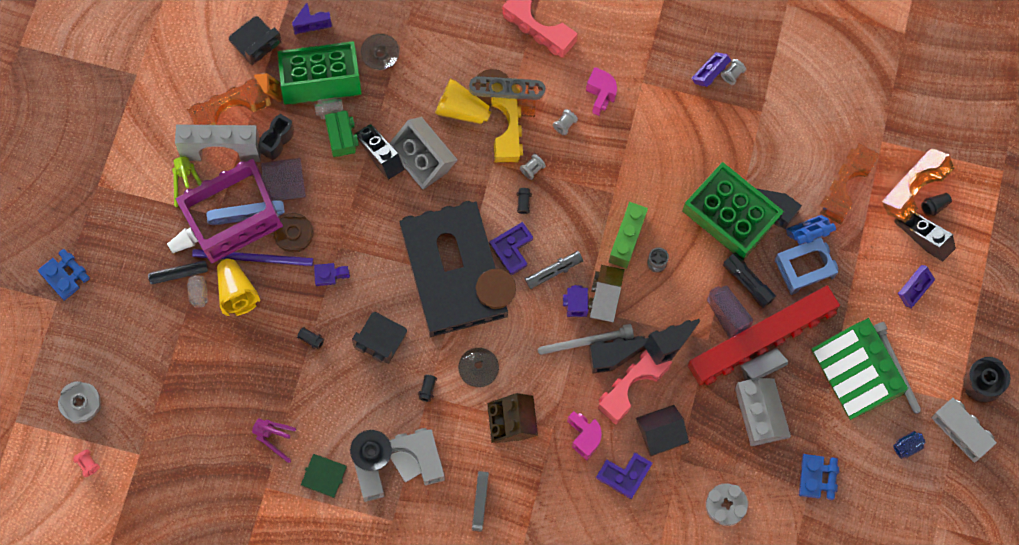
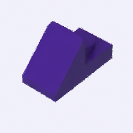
(307, 23)

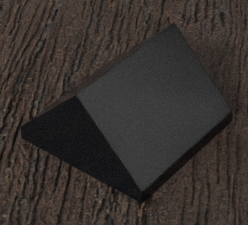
(663, 430)

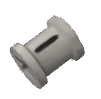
(733, 71)
(565, 122)
(532, 166)

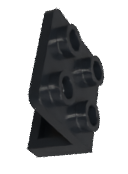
(255, 39)
(379, 338)

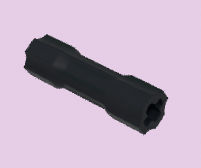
(749, 280)

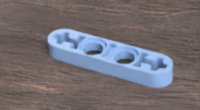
(239, 213)

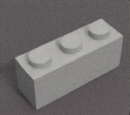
(964, 429)

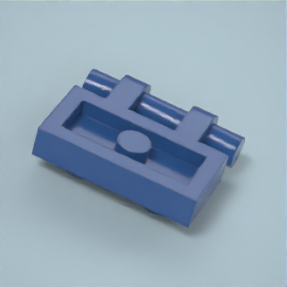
(811, 229)
(59, 279)
(811, 477)

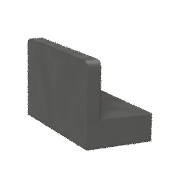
(763, 365)

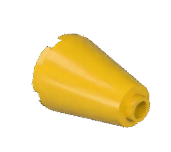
(462, 105)
(235, 289)

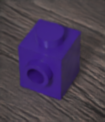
(576, 301)

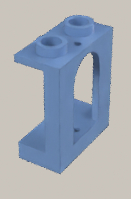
(795, 283)

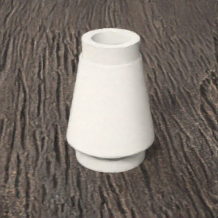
(183, 240)

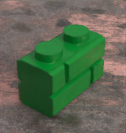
(340, 133)

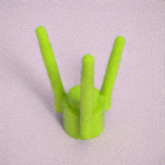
(183, 168)

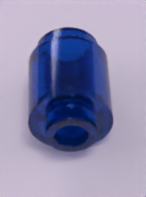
(909, 444)

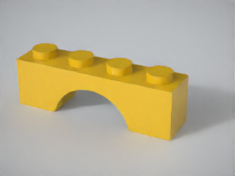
(507, 145)

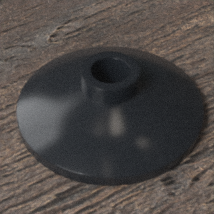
(370, 440)

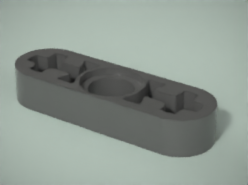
(480, 500)

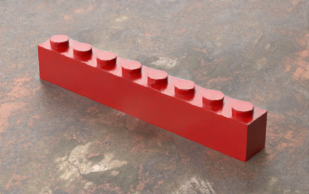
(763, 336)

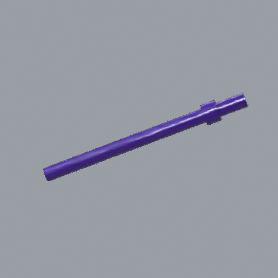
(260, 258)

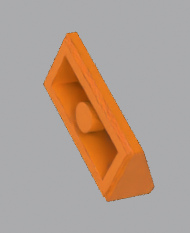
(270, 86)

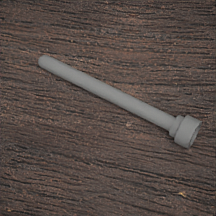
(881, 330)
(625, 332)

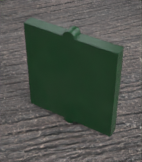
(323, 475)

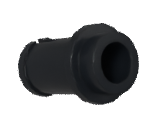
(523, 200)
(311, 338)
(428, 385)

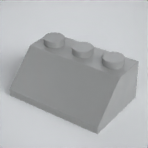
(422, 152)
(762, 411)

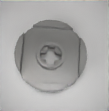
(68, 399)
(720, 514)

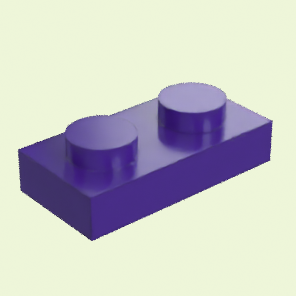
(711, 69)
(916, 286)

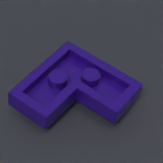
(507, 247)
(626, 480)

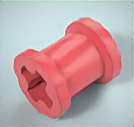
(86, 463)

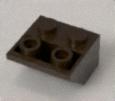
(512, 418)

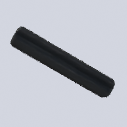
(177, 272)

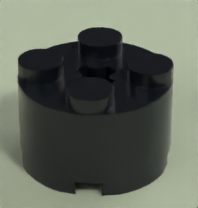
(996, 375)

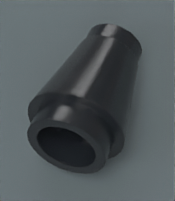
(933, 205)

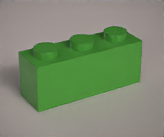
(628, 235)

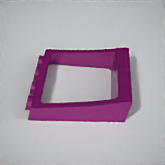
(241, 233)

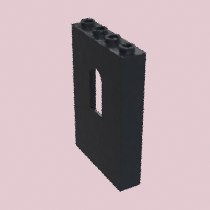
(449, 296)

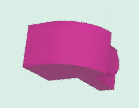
(603, 86)
(590, 435)

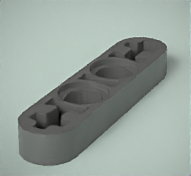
(507, 92)

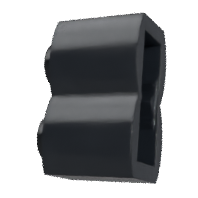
(272, 140)

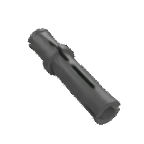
(551, 271)

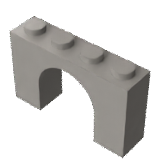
(241, 138)
(421, 447)

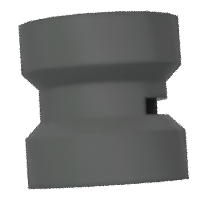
(657, 255)

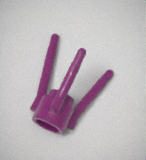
(265, 428)

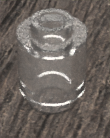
(328, 106)
(197, 291)

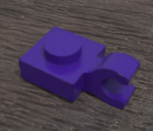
(327, 274)

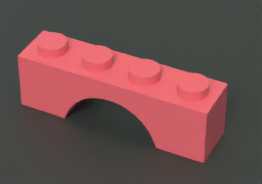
(557, 38)
(616, 403)

